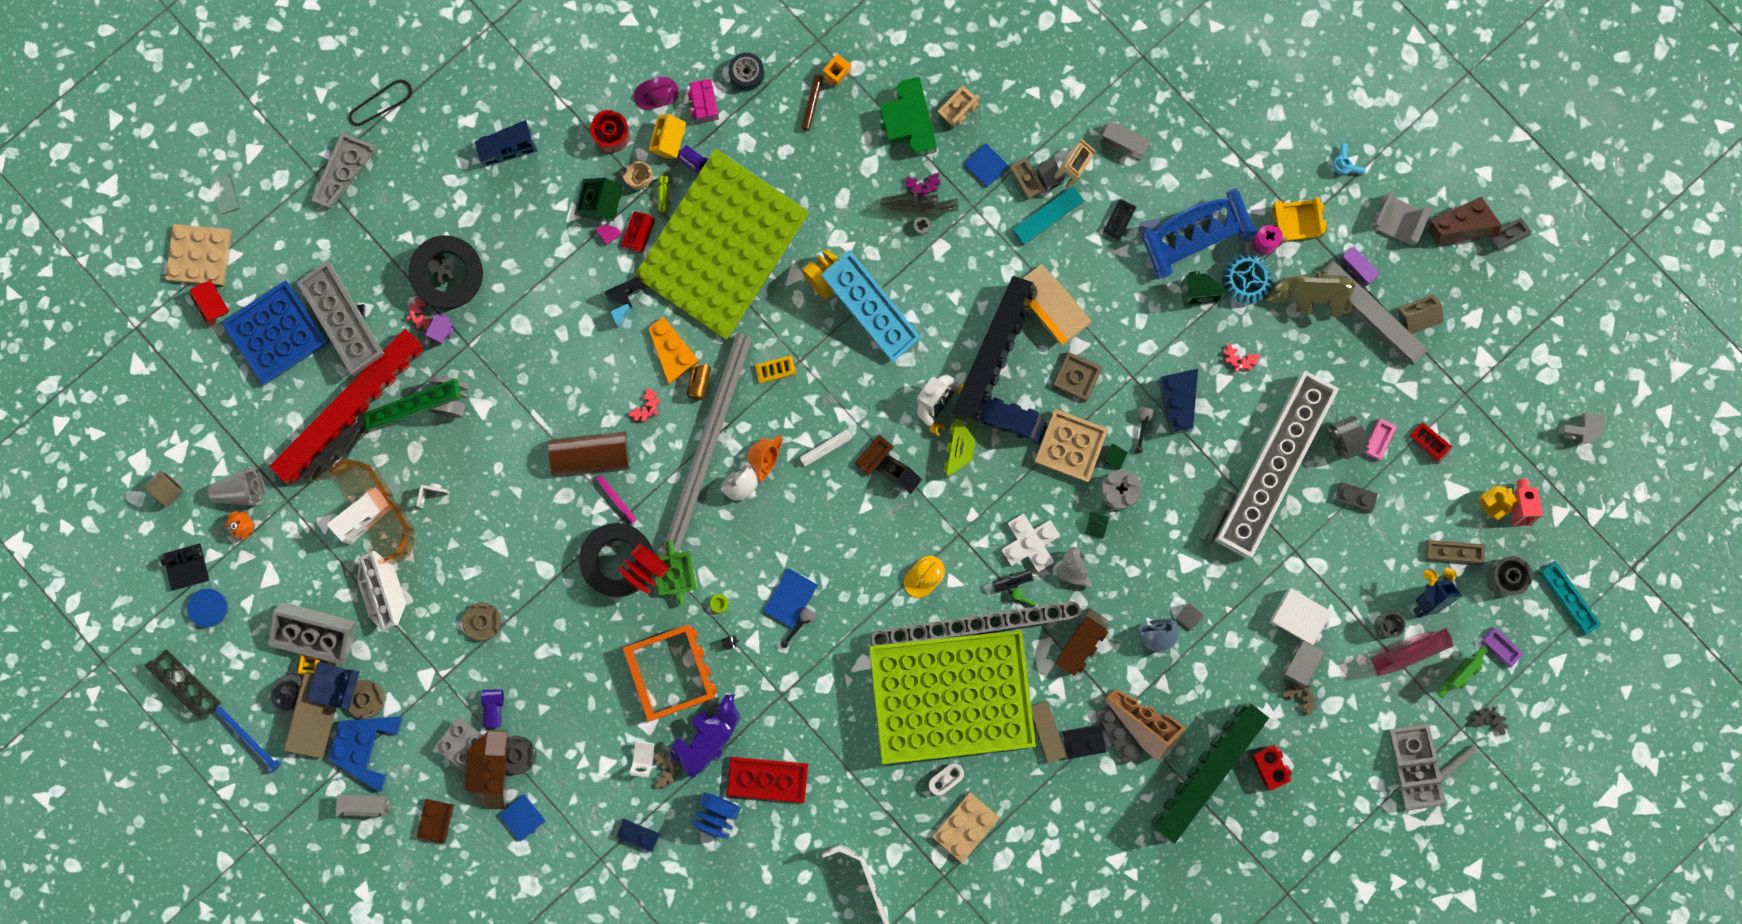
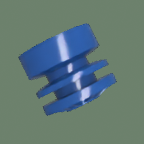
(715, 815)

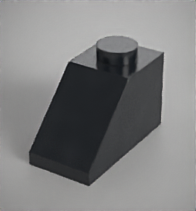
(899, 474)

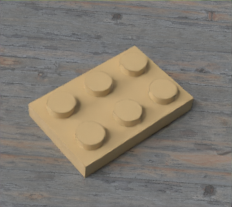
(966, 827)

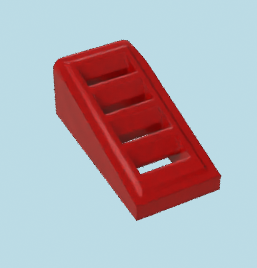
(1435, 437)

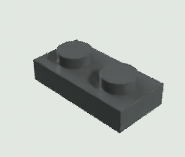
(1510, 234)
(1356, 497)

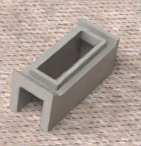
(1124, 139)
(363, 805)

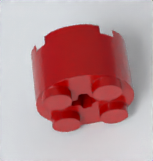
(612, 141)

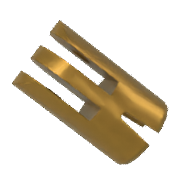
(699, 382)

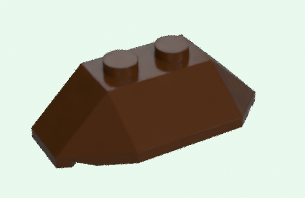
(487, 769)

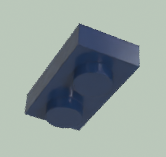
(638, 835)

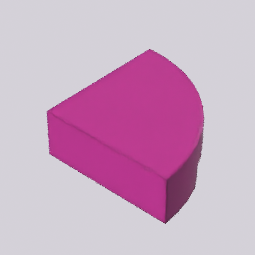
(609, 233)

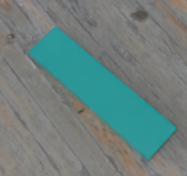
(1048, 215)
(1570, 598)

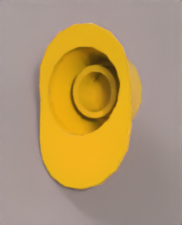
(924, 576)

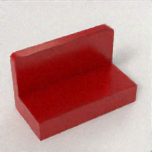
(208, 302)

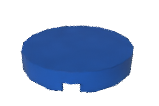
(207, 608)

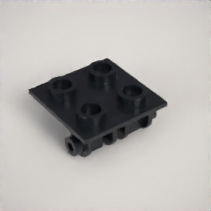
(185, 567)

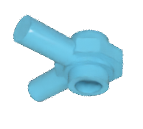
(1343, 165)

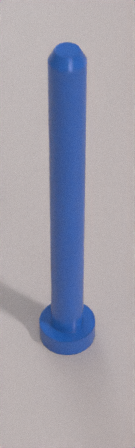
(272, 765)

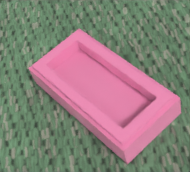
(1380, 439)

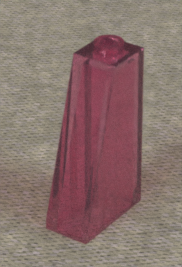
(1412, 652)

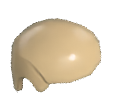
(638, 175)

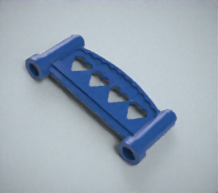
(1236, 222)

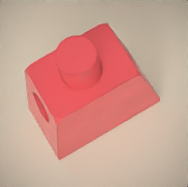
(1528, 508)

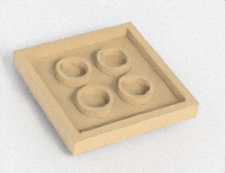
(198, 254)
(1071, 445)

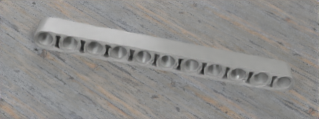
(965, 622)

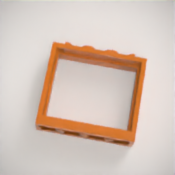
(640, 684)

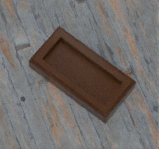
(874, 455)

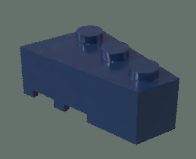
(1014, 420)

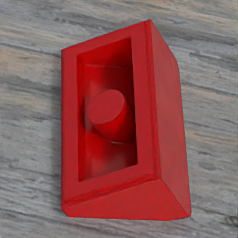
(638, 232)

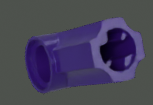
(691, 159)
(492, 701)

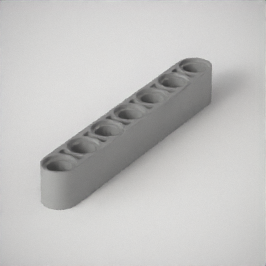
(1381, 321)

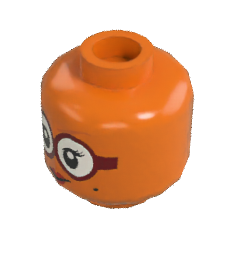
(240, 525)

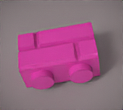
(703, 101)

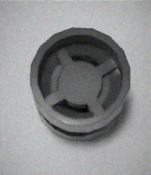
(1389, 625)

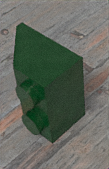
(598, 199)
(1201, 289)

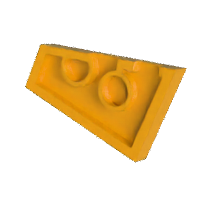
(672, 351)

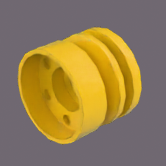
(812, 273)

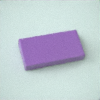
(1502, 647)

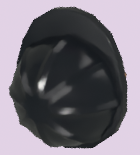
(285, 692)

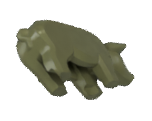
(1315, 289)

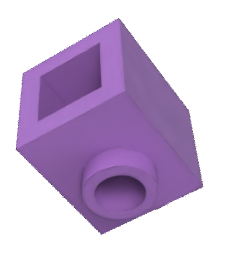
(439, 328)

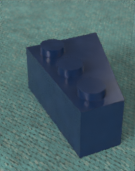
(506, 144)
(1179, 399)

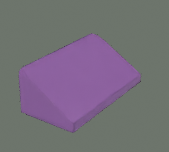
(1359, 266)

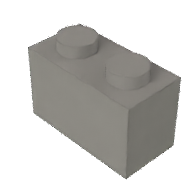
(1304, 664)

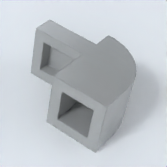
(1587, 431)

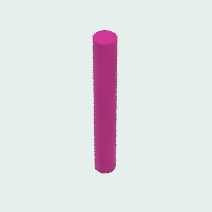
(616, 499)

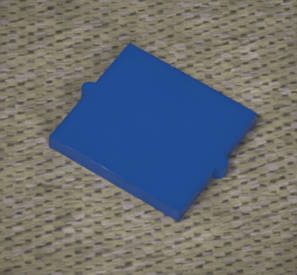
(986, 165)
(522, 817)

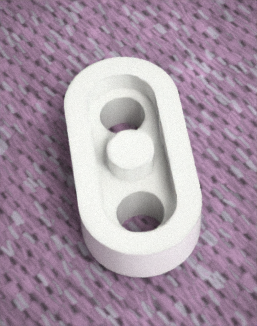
(946, 779)

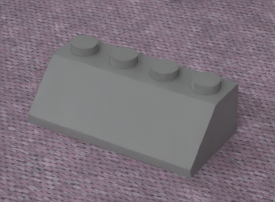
(312, 633)

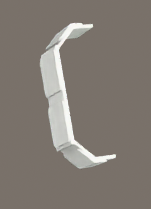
(852, 853)

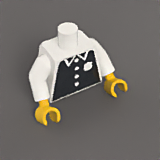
(934, 398)

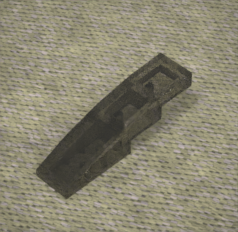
(912, 203)
(339, 446)

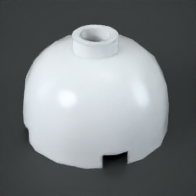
(740, 484)

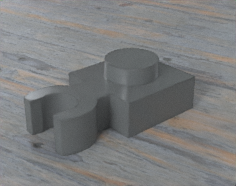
(438, 265)

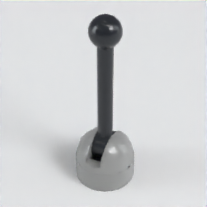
(1145, 415)
(806, 616)

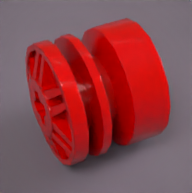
(643, 569)

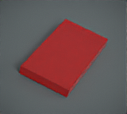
(767, 779)

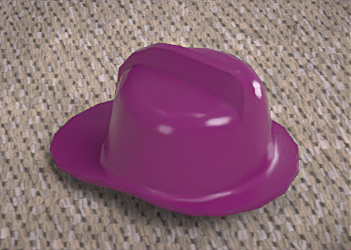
(656, 93)

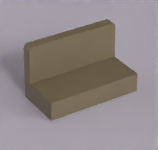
(1422, 314)

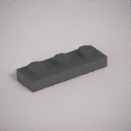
(1119, 735)

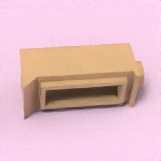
(1082, 150)

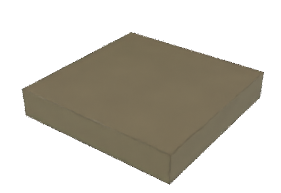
(1077, 376)

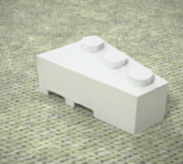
(359, 516)

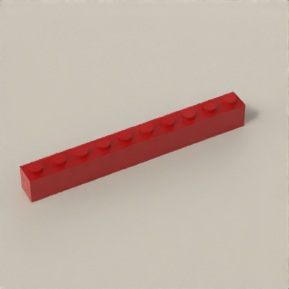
(347, 407)

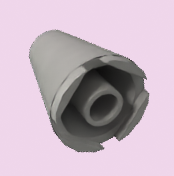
(240, 488)

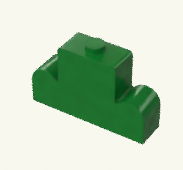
(909, 118)

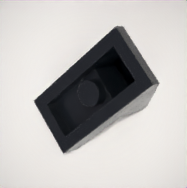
(620, 292)

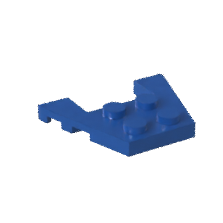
(355, 744)

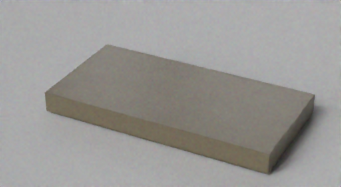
(309, 724)

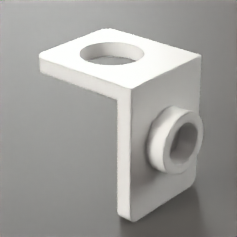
(423, 490)
(642, 758)

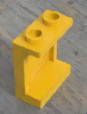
(1299, 219)

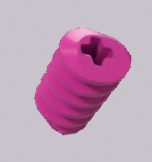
(1267, 239)

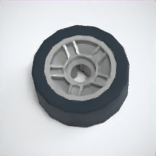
(737, 67)

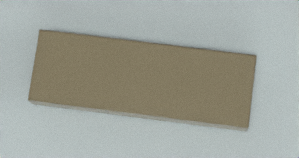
(1455, 551)
(1047, 732)

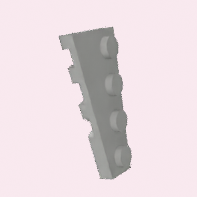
(343, 166)

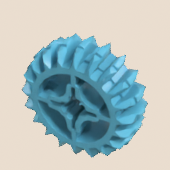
(1253, 279)

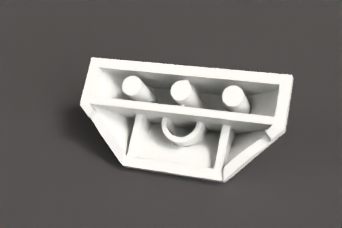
(380, 590)

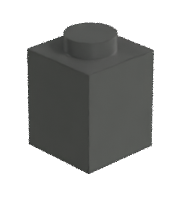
(1046, 173)

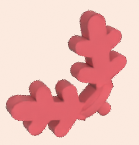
(416, 309)
(1244, 363)
(637, 414)

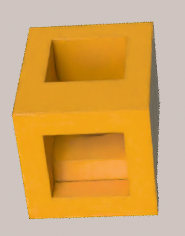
(836, 64)

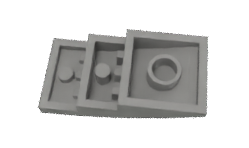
(1417, 767)

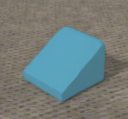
(620, 314)

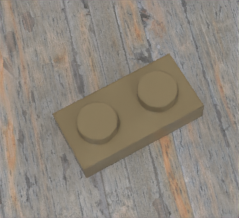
(1027, 178)

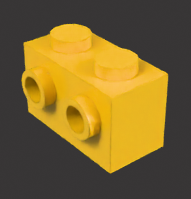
(667, 136)

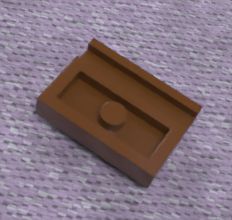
(435, 821)

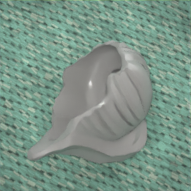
(1073, 568)

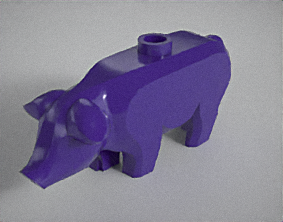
(710, 739)

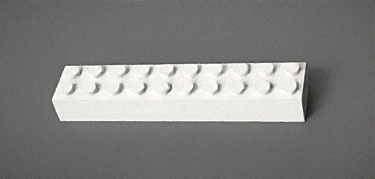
(1276, 465)

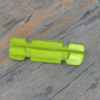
(663, 194)

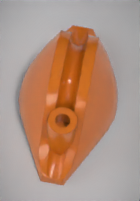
(764, 455)

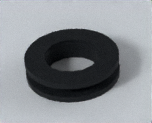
(434, 247)
(589, 557)

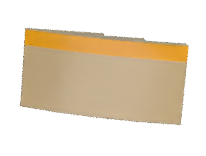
(1056, 307)

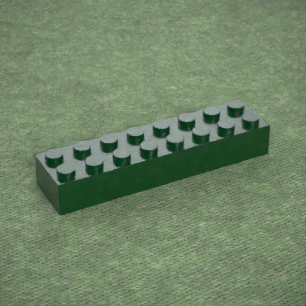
(1209, 772)

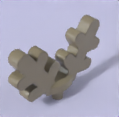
(1309, 698)
(667, 763)

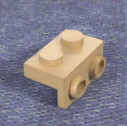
(958, 106)

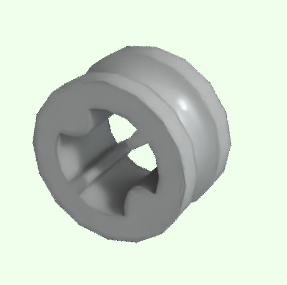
(918, 221)

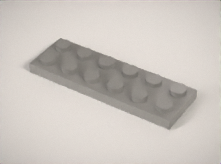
(340, 318)

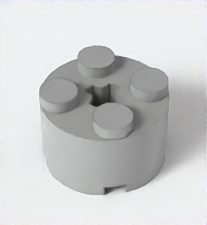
(1129, 483)

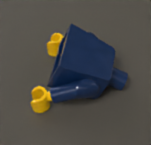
(1438, 594)

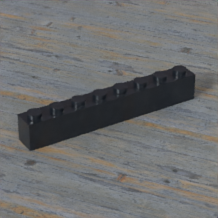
(994, 350)

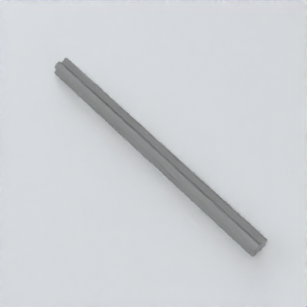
(708, 440)

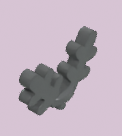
(1478, 720)

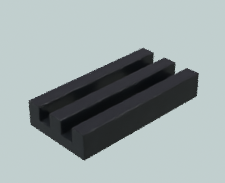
(1112, 233)

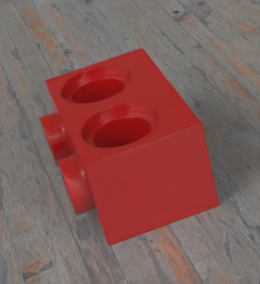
(1267, 769)

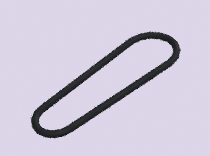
(375, 95)

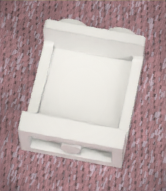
(1301, 617)

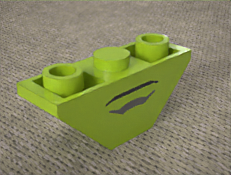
(960, 449)

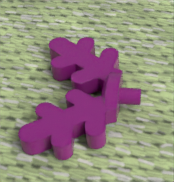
(930, 186)

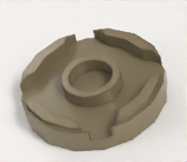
(481, 621)
(367, 699)

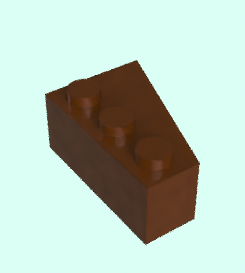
(1464, 223)
(1083, 642)

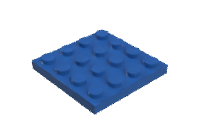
(275, 332)

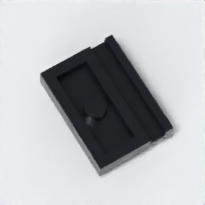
(1084, 741)

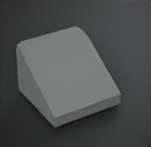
(1190, 616)

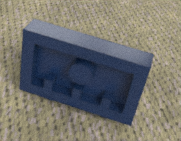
(332, 686)

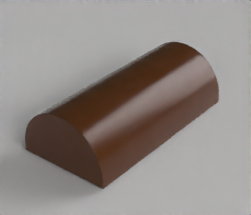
(588, 454)

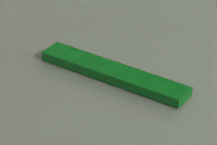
(412, 405)

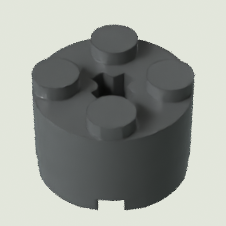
(1348, 438)
(1498, 576)

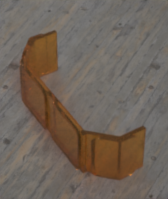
(407, 537)

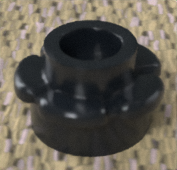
(729, 642)

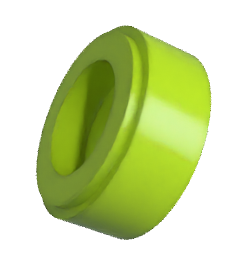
(719, 603)

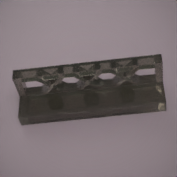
(178, 690)

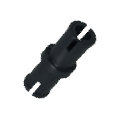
(1013, 581)

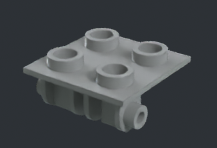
(457, 742)

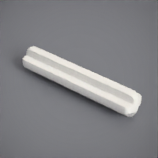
(826, 447)

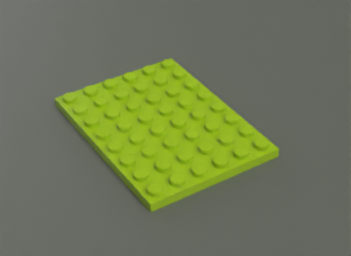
(722, 244)
(951, 696)

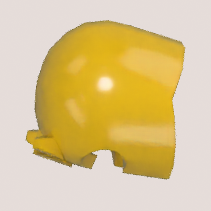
(1498, 501)

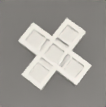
(1030, 543)

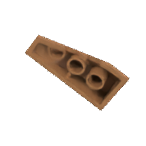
(1151, 730)

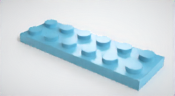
(870, 305)

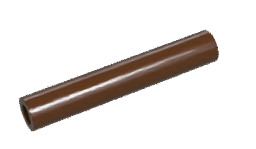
(812, 102)

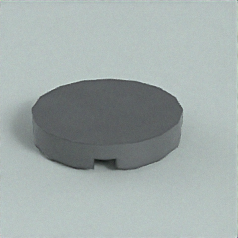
(520, 755)

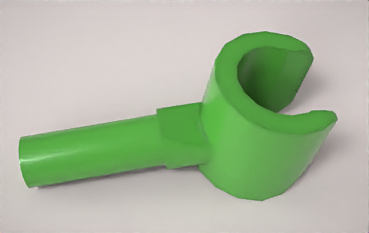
(1017, 595)

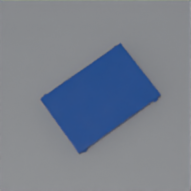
(790, 598)

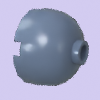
(1159, 635)

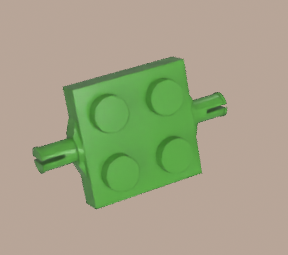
(680, 576)
(1460, 676)

